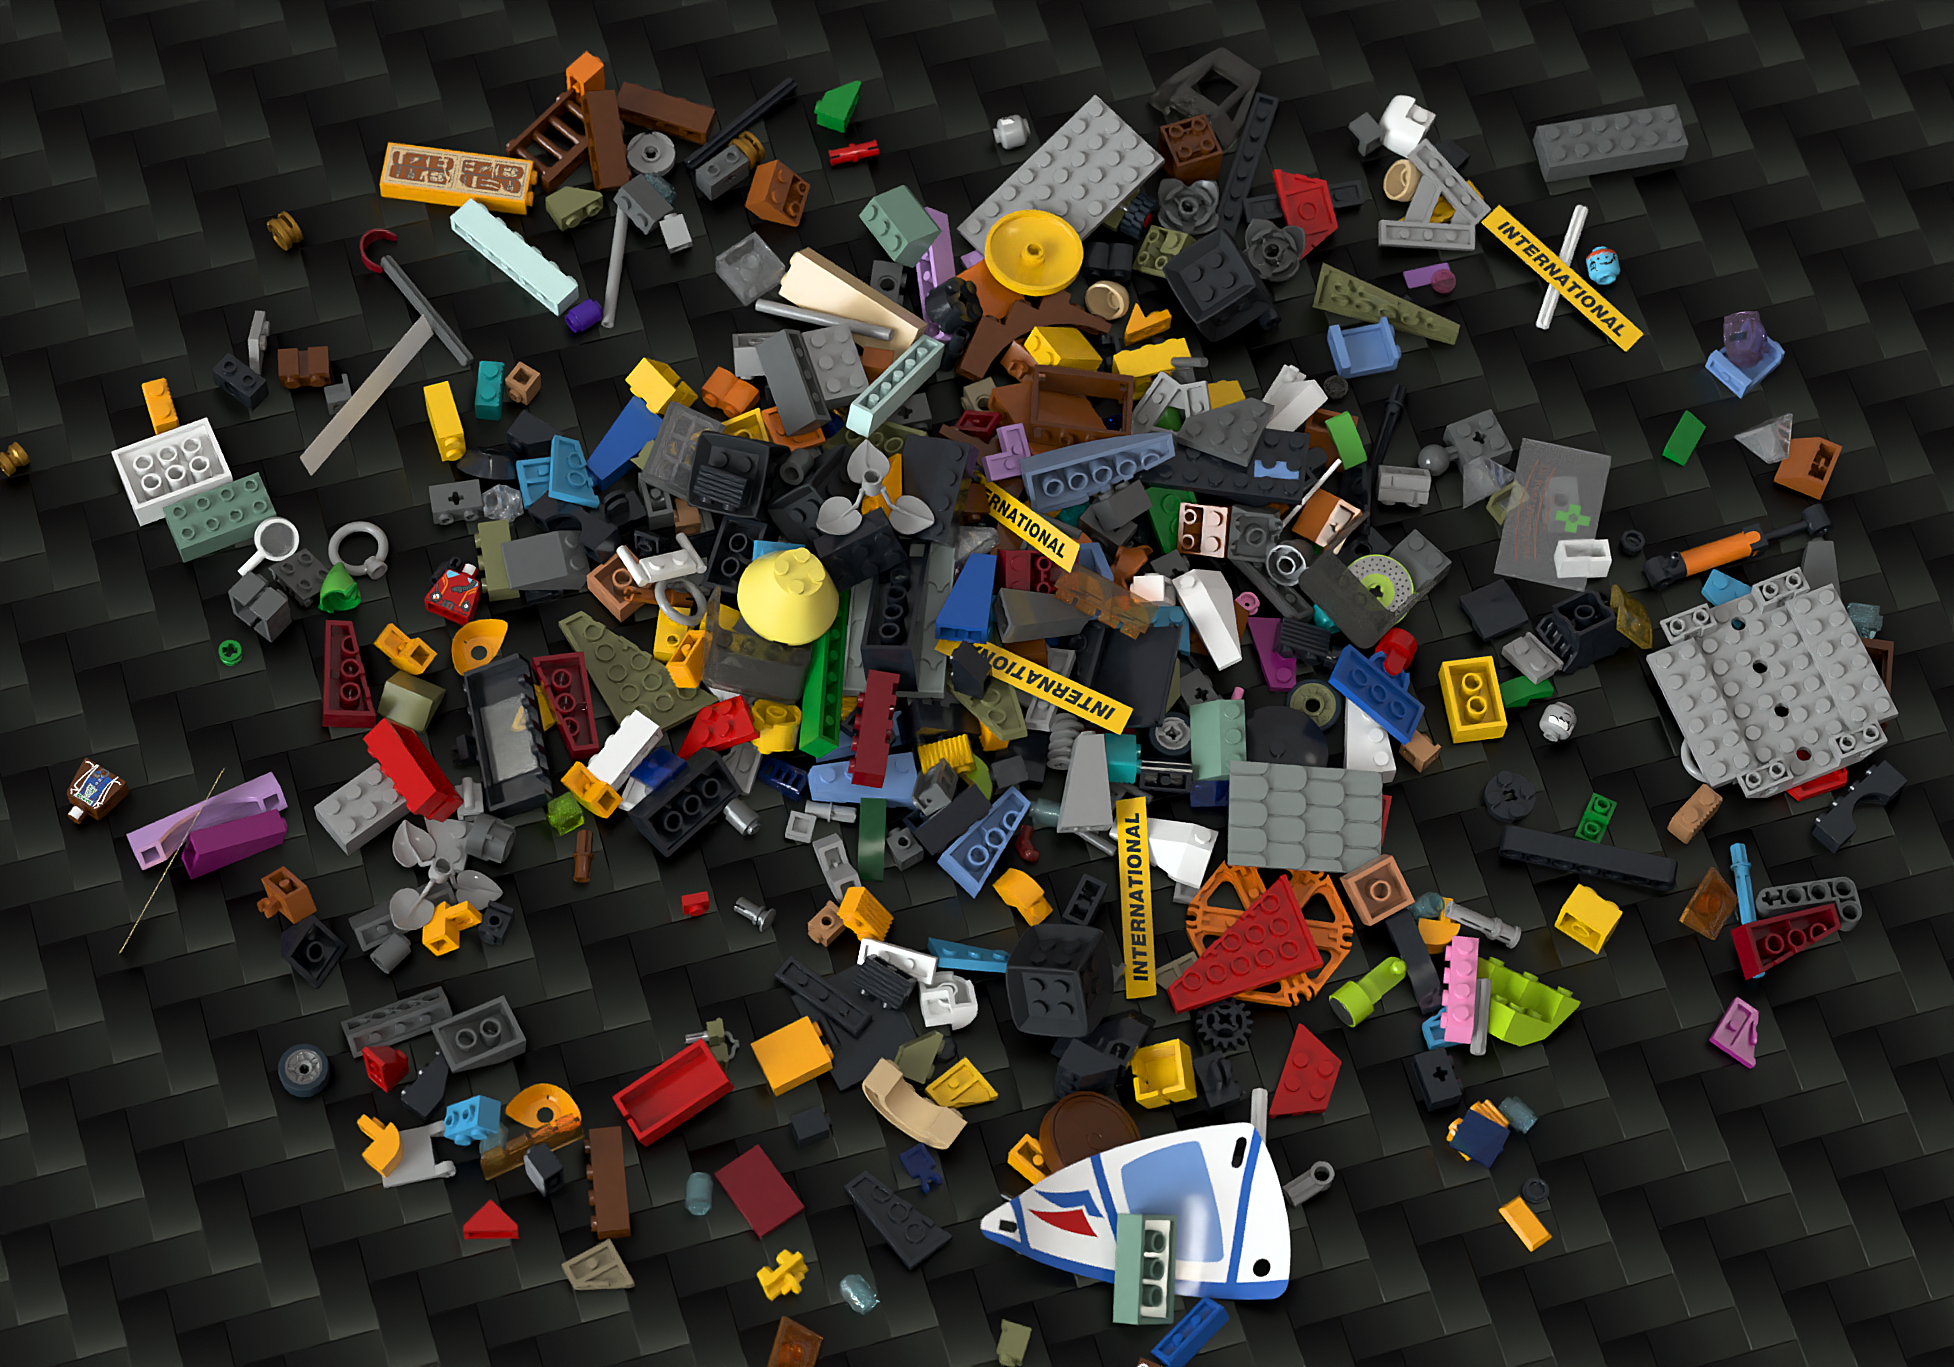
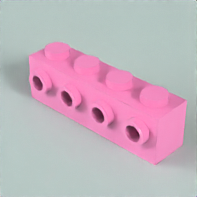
(1461, 989)

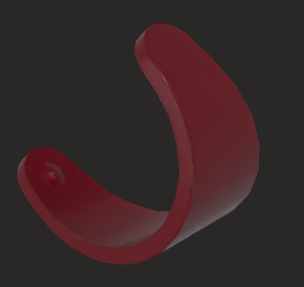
(367, 238)

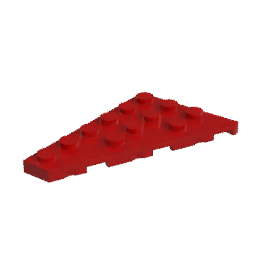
(1257, 950)

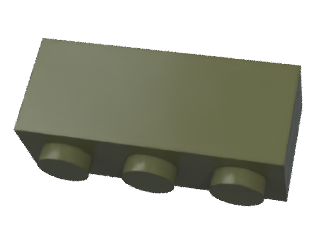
(489, 539)

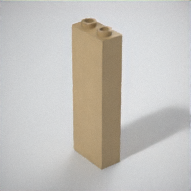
(826, 288)

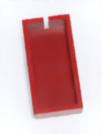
(412, 770)
(673, 1092)

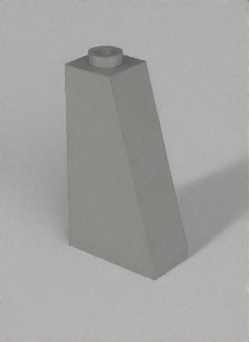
(1086, 790)

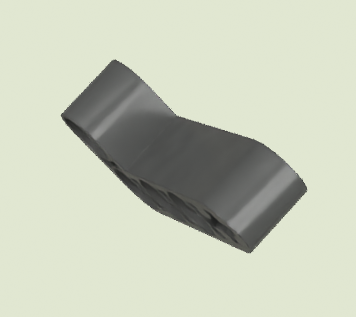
(1802, 893)

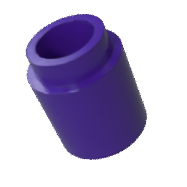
(584, 315)

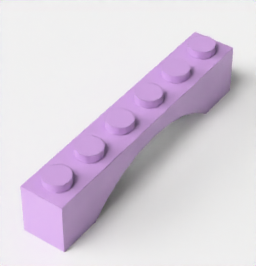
(160, 839)

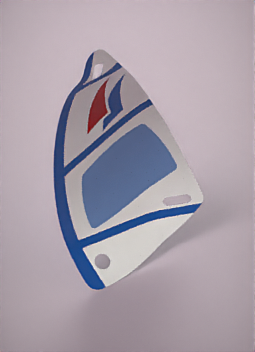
(1223, 1212)

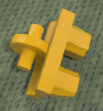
(784, 1277)

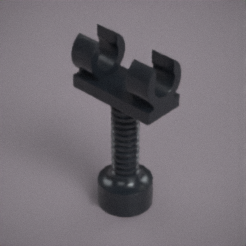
(1109, 342)

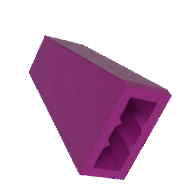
(232, 841)

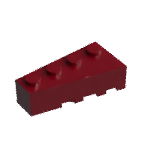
(345, 687)
(568, 697)
(874, 729)
(1774, 939)

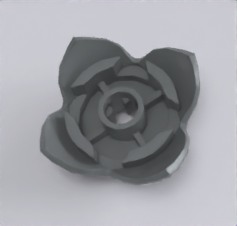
(1199, 198)
(1265, 237)

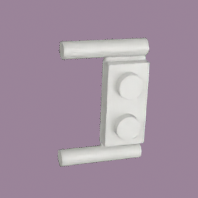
(665, 565)

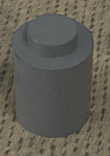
(797, 466)
(391, 952)

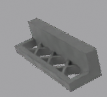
(398, 1023)

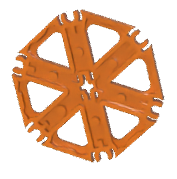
(1249, 889)

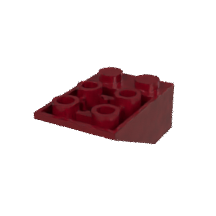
(1027, 570)

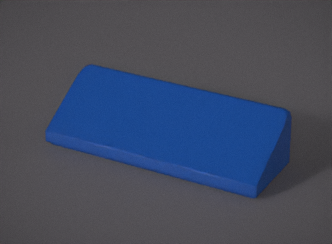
(1191, 1333)

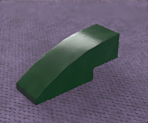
(871, 839)

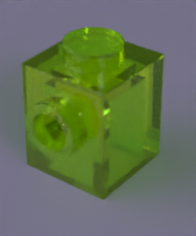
(565, 813)

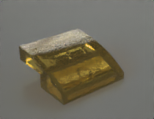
(1632, 617)

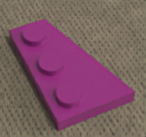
(1278, 671)

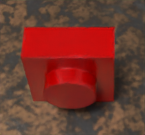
(695, 903)

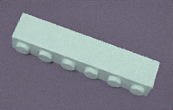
(515, 257)
(895, 385)

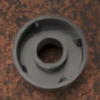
(1289, 560)
(490, 838)

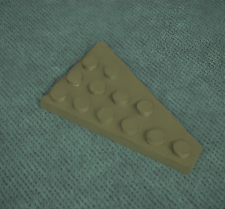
(631, 677)
(999, 707)

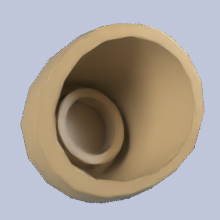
(1402, 180)
(1107, 299)

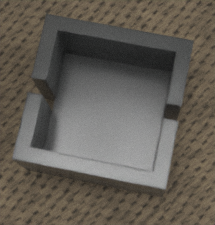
(255, 600)

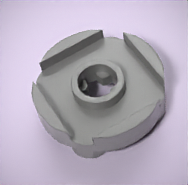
(651, 143)

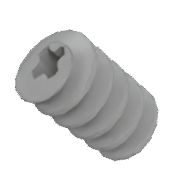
(1064, 732)

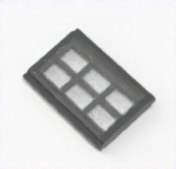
(674, 448)

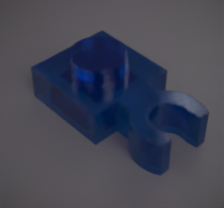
(919, 1164)

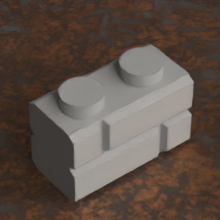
(1402, 485)

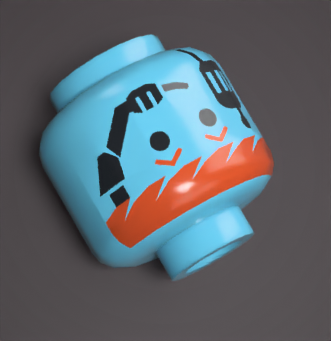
(1603, 265)

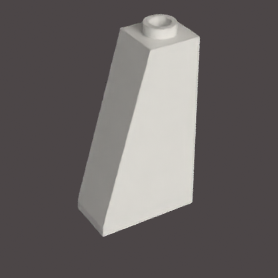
(1294, 404)

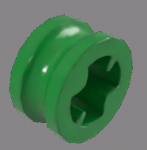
(235, 658)

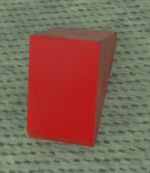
(490, 1223)

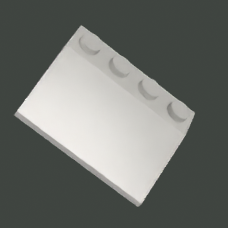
(171, 468)

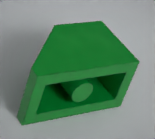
(838, 106)

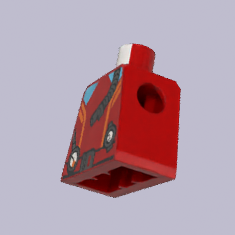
(455, 595)

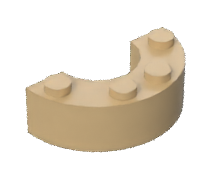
(909, 1111)

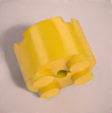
(777, 726)

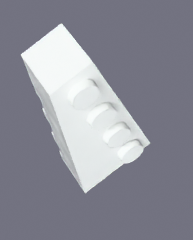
(1366, 744)

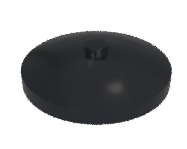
(1284, 738)

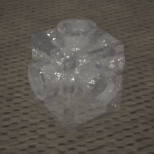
(502, 503)

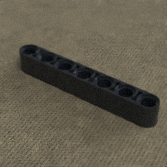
(1588, 858)

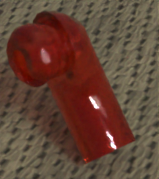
(1024, 846)

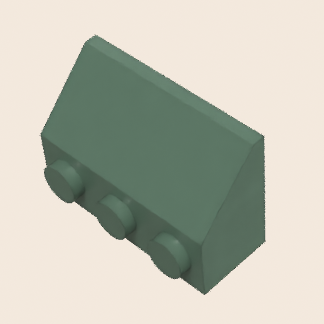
(900, 225)
(1216, 738)

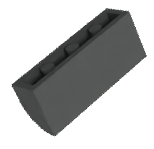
(793, 383)

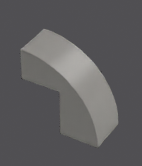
(835, 865)

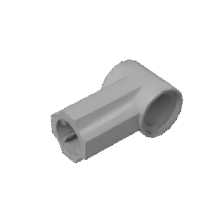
(1307, 1185)

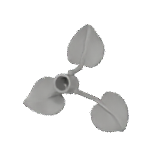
(870, 467)
(409, 908)

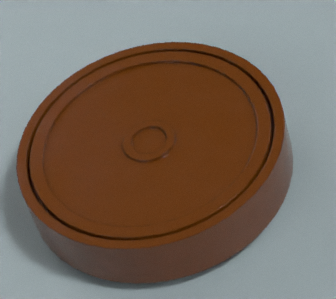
(1084, 1127)

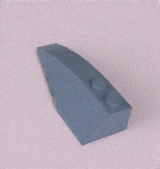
(1081, 470)

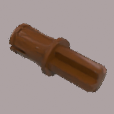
(583, 856)

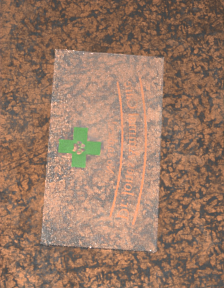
(1553, 514)

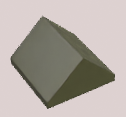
(410, 701)

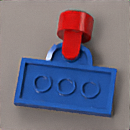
(1380, 683)

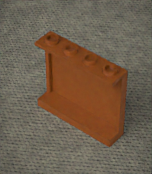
(1054, 407)

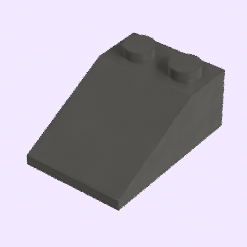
(1420, 560)
(546, 562)
(480, 1036)

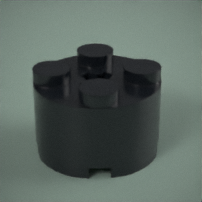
(953, 304)

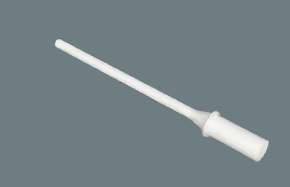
(1311, 492)

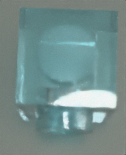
(1865, 618)

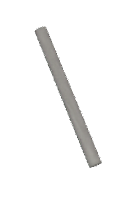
(615, 269)
(823, 319)

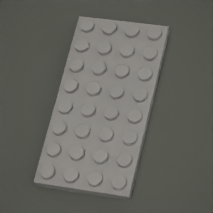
(1075, 175)

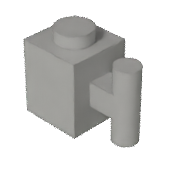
(473, 800)

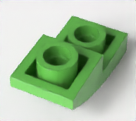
(1346, 440)

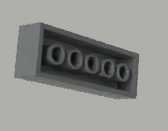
(1610, 143)

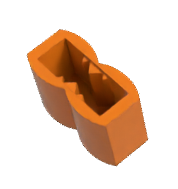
(729, 393)

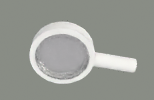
(275, 540)

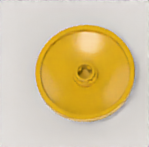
(1033, 252)

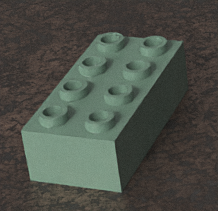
(219, 517)

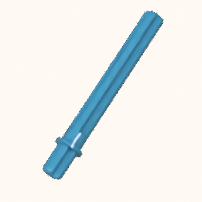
(1743, 885)

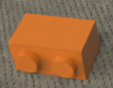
(586, 75)

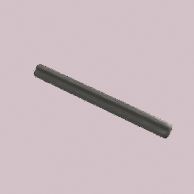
(425, 308)

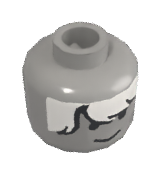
(1012, 131)
(1558, 721)

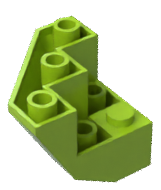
(1522, 1007)

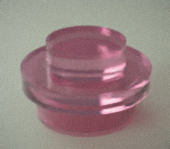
(1443, 281)

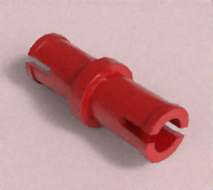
(853, 152)

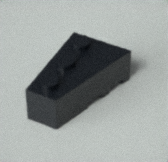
(926, 723)

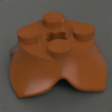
(1128, 562)

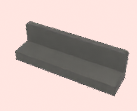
(376, 923)

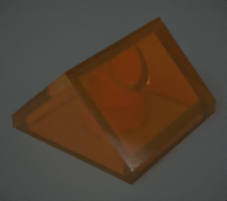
(1710, 905)
(794, 1346)

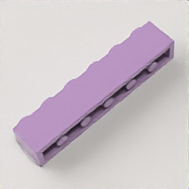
(935, 268)

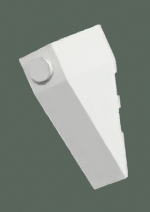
(1211, 611)
(1178, 848)

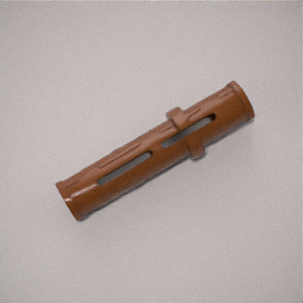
(647, 596)

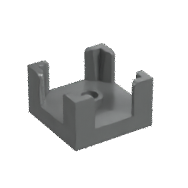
(1109, 540)

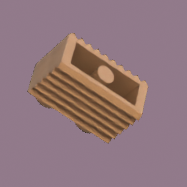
(1694, 813)

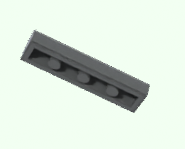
(1283, 597)

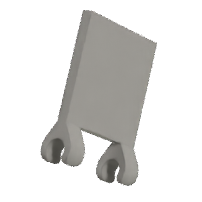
(418, 1157)

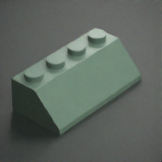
(1145, 1268)

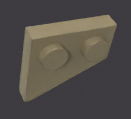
(598, 1269)

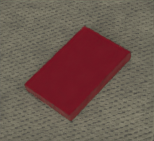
(759, 1191)

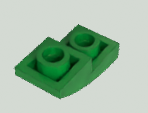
(1520, 690)
(1595, 819)

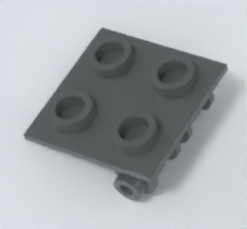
(300, 575)

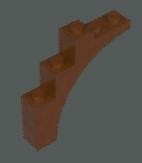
(991, 336)
(1013, 485)

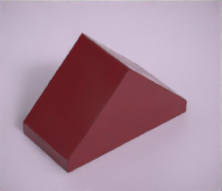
(980, 424)

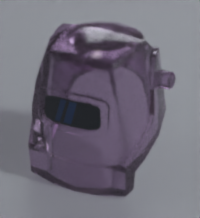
(1745, 339)

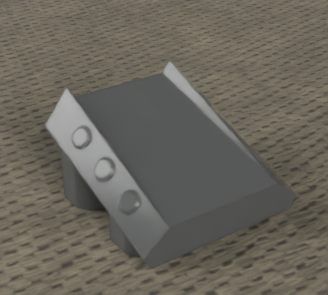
(1253, 532)

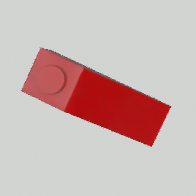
(385, 1066)

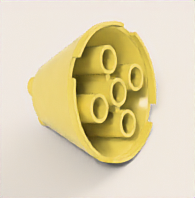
(788, 597)

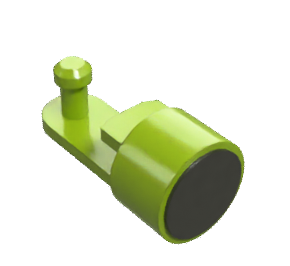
(1355, 1000)

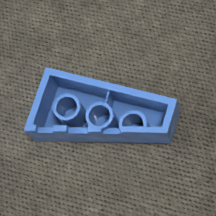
(833, 783)
(977, 851)

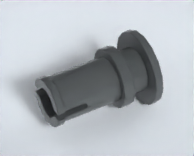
(757, 914)

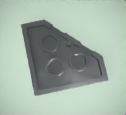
(1229, 430)

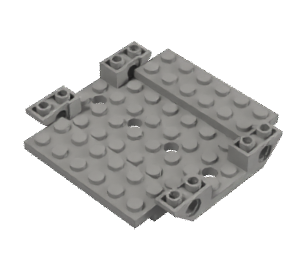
(1812, 669)

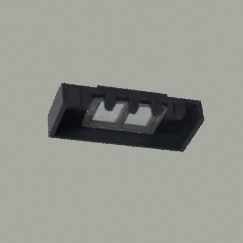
(509, 736)

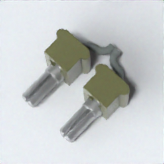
(716, 1036)

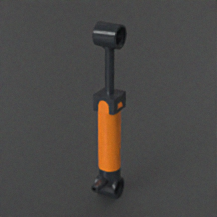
(1749, 543)

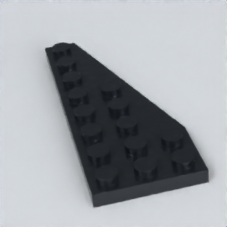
(1208, 474)

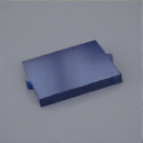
(658, 769)
(1479, 1138)

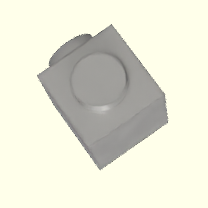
(675, 232)

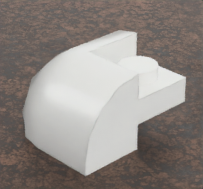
(1405, 125)
(948, 1000)

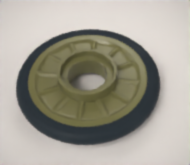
(1322, 692)

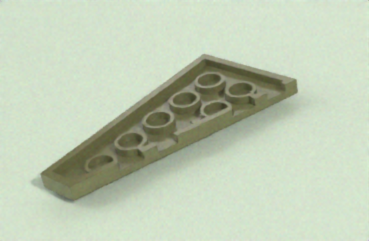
(1360, 300)

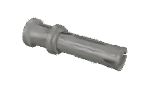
(1492, 927)

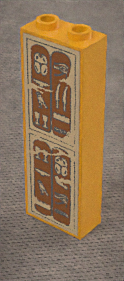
(457, 176)

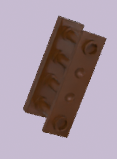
(569, 160)

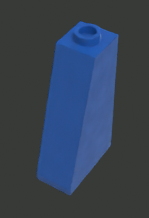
(621, 443)
(969, 603)

